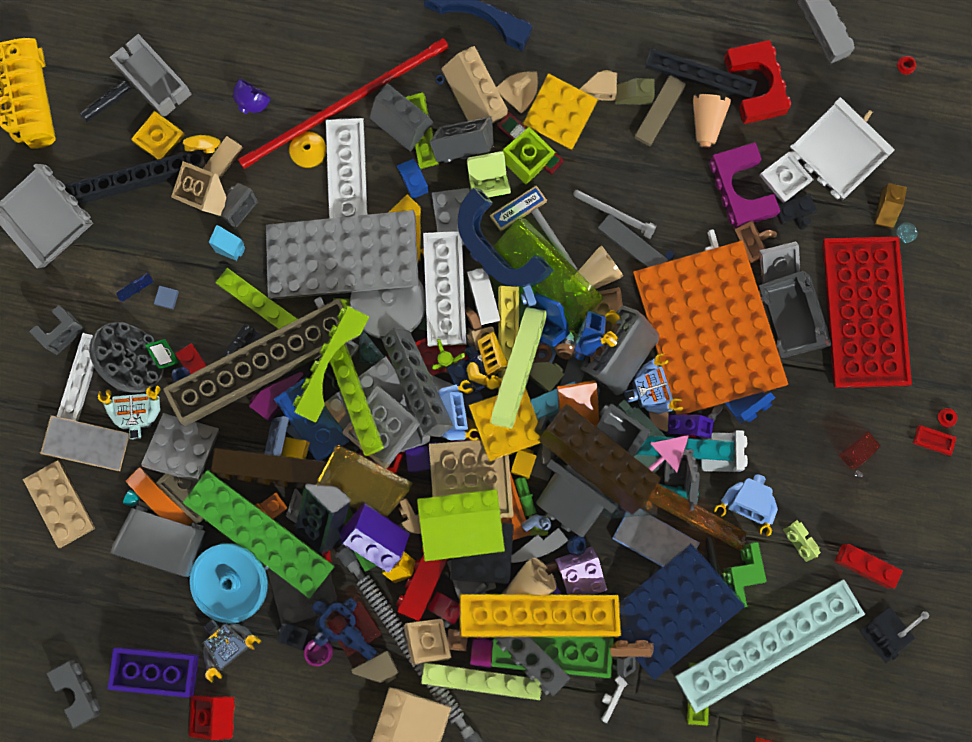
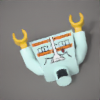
(132, 411)

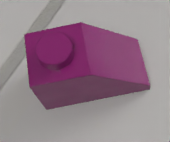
(481, 651)

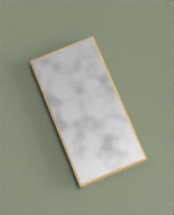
(85, 443)

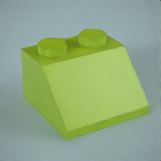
(527, 155)

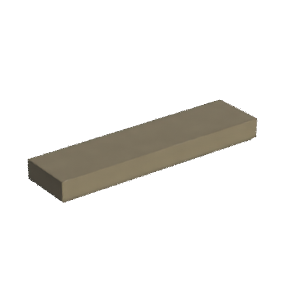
(660, 111)

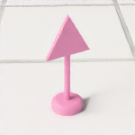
(670, 450)

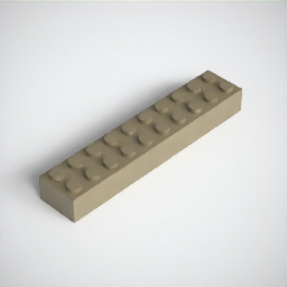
(253, 365)

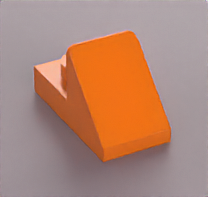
(273, 506)

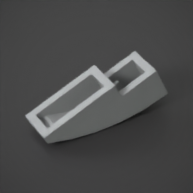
(539, 547)

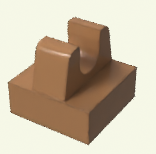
(456, 642)

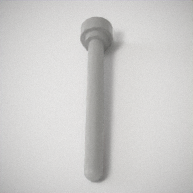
(647, 228)

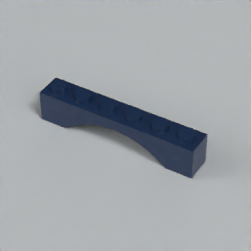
(513, 30)

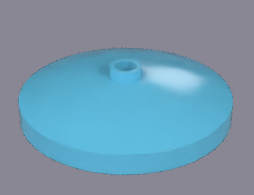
(228, 583)

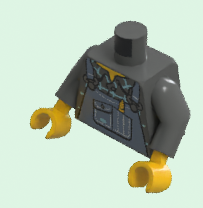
(225, 646)

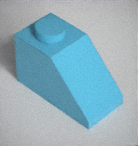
(226, 243)

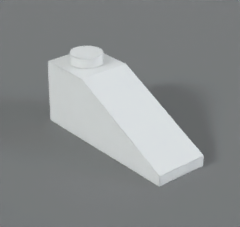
(483, 296)

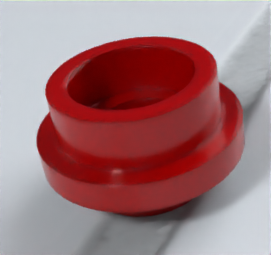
(908, 61)
(942, 417)

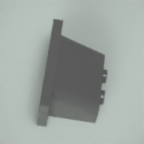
(572, 500)

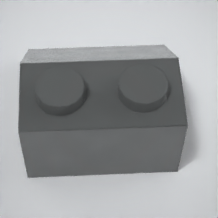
(238, 204)

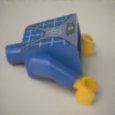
(592, 332)

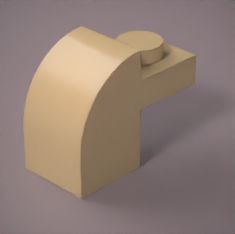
(413, 521)

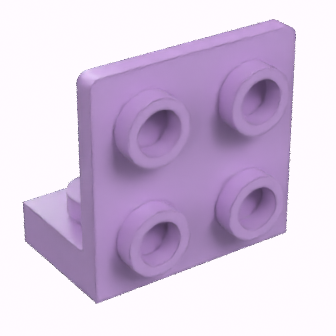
(582, 573)

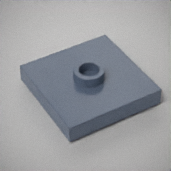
(276, 436)

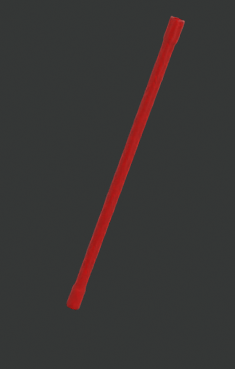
(254, 156)

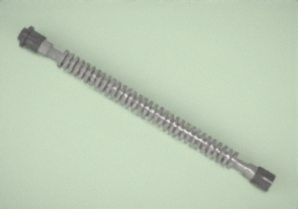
(350, 561)

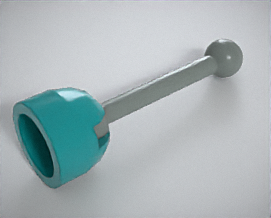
(132, 499)

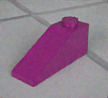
(264, 401)

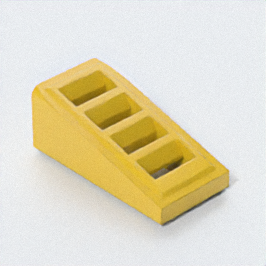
(499, 356)

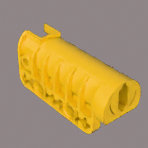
(24, 94)

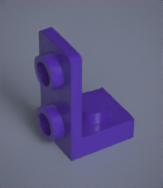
(690, 425)

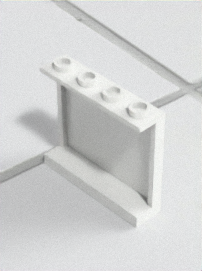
(841, 149)

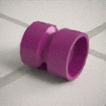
(318, 655)

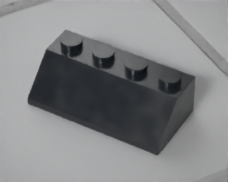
(322, 516)

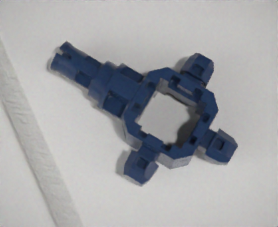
(348, 635)

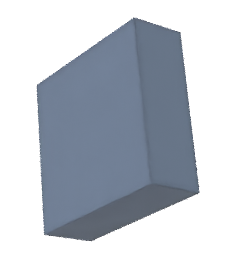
(166, 297)

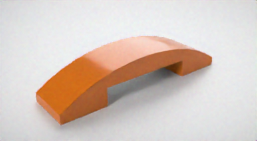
(156, 498)

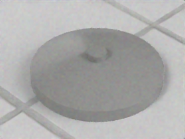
(391, 308)

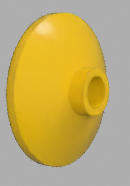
(312, 156)

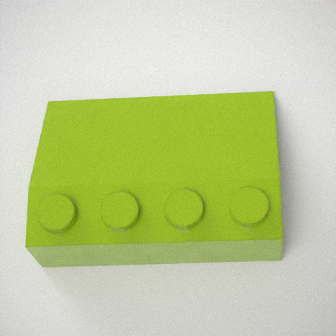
(461, 525)

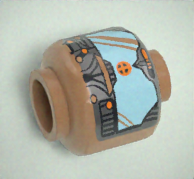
(566, 347)

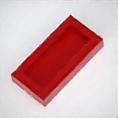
(934, 440)

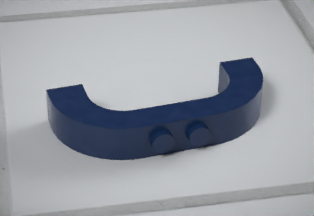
(481, 250)

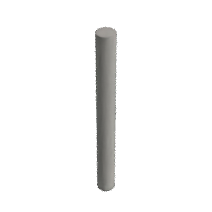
(552, 237)

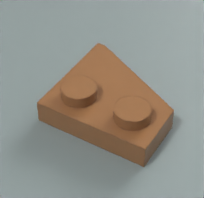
(474, 321)

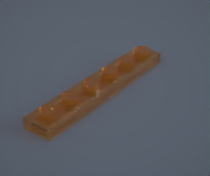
(699, 517)

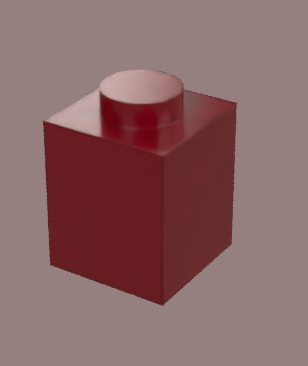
(445, 607)

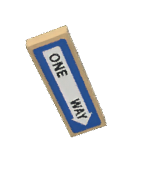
(518, 208)

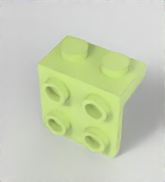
(489, 174)

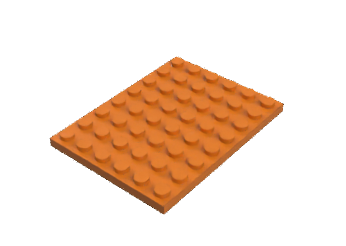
(710, 328)

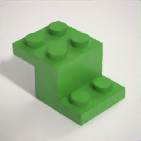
(747, 574)

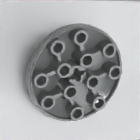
(122, 357)

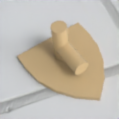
(519, 90)

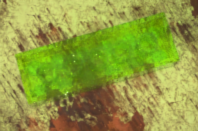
(563, 284)

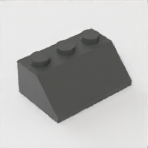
(399, 117)
(463, 140)

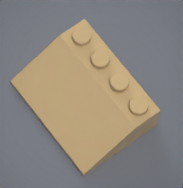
(410, 718)

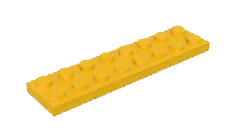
(539, 616)

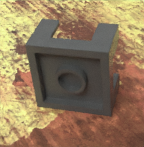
(62, 334)

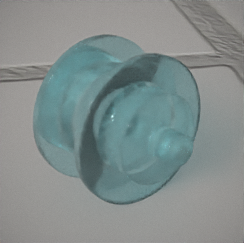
(907, 232)

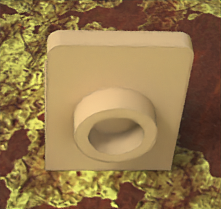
(473, 336)

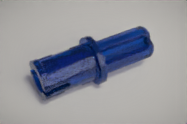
(134, 287)

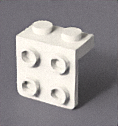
(739, 461)

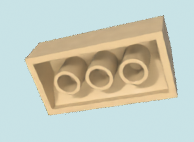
(474, 87)

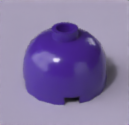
(249, 97)

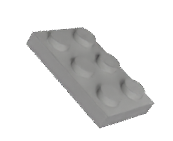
(447, 208)

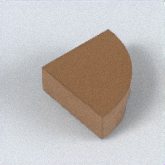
(659, 420)

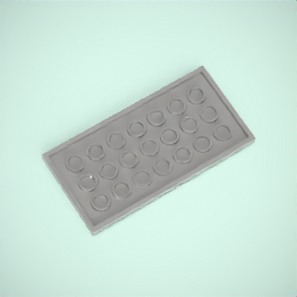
(342, 255)

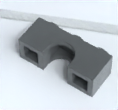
(70, 677)

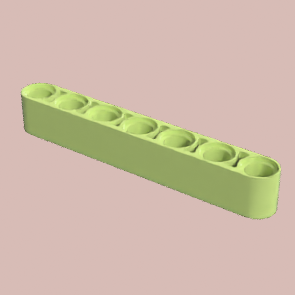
(518, 368)

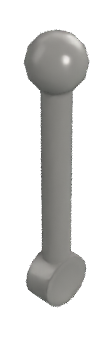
(924, 615)

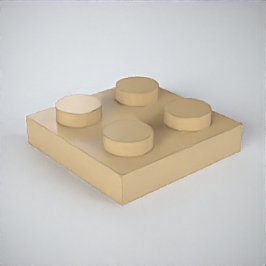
(427, 641)

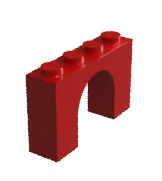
(762, 58)

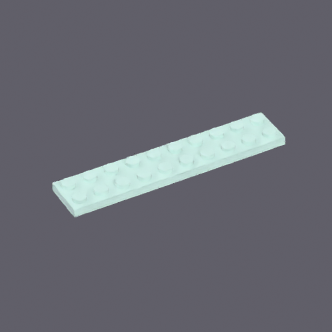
(769, 646)

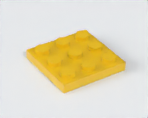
(560, 111)
(500, 440)

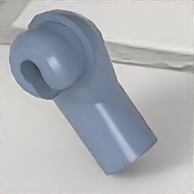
(536, 521)

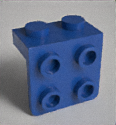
(556, 324)
(746, 408)

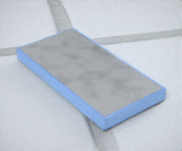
(652, 538)

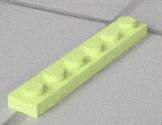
(480, 681)

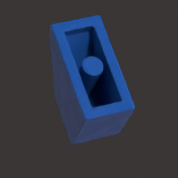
(413, 178)

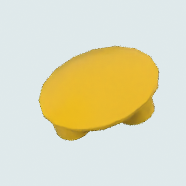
(201, 142)

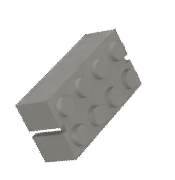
(150, 76)

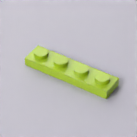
(423, 147)

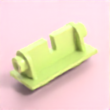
(796, 534)

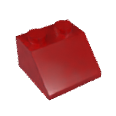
(211, 717)

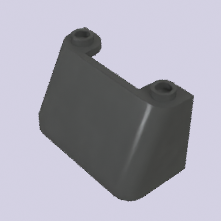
(795, 314)
(621, 362)
(622, 430)
(159, 542)

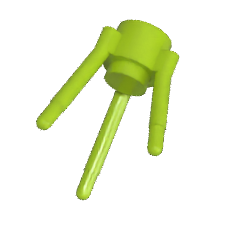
(445, 358)

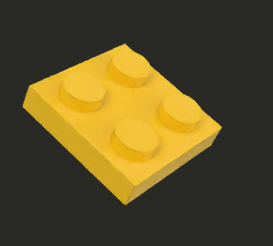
(158, 136)

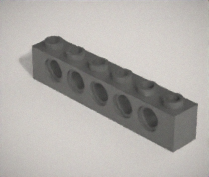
(417, 382)
(558, 676)

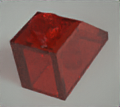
(860, 450)

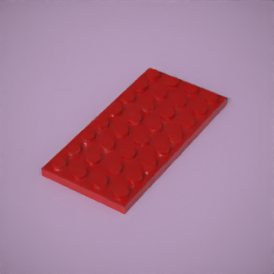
(866, 312)

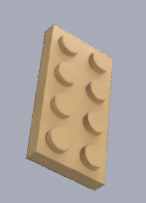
(59, 504)

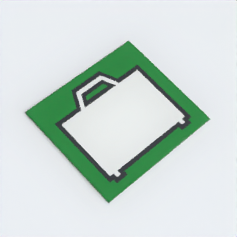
(162, 354)

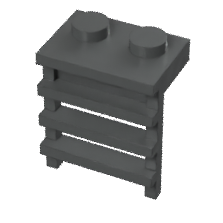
(685, 475)

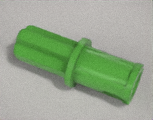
(525, 496)

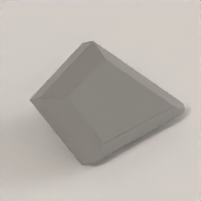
(294, 506)

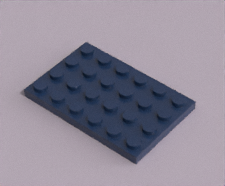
(677, 609)

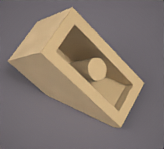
(602, 85)

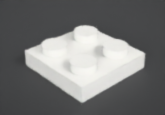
(786, 177)

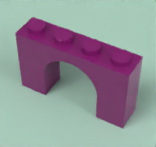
(741, 210)

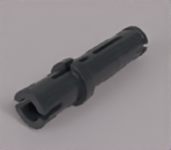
(105, 101)

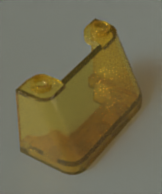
(364, 481)

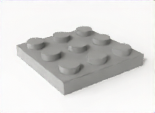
(392, 422)
(180, 448)

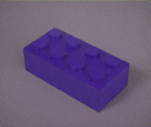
(153, 672)

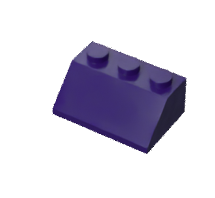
(375, 537)

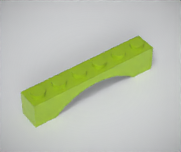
(349, 326)

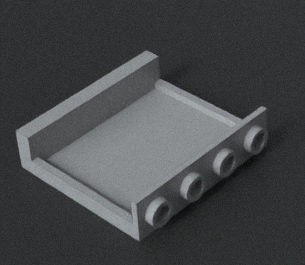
(42, 216)

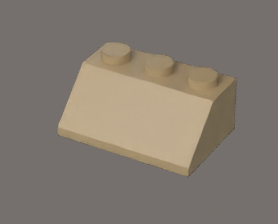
(199, 189)

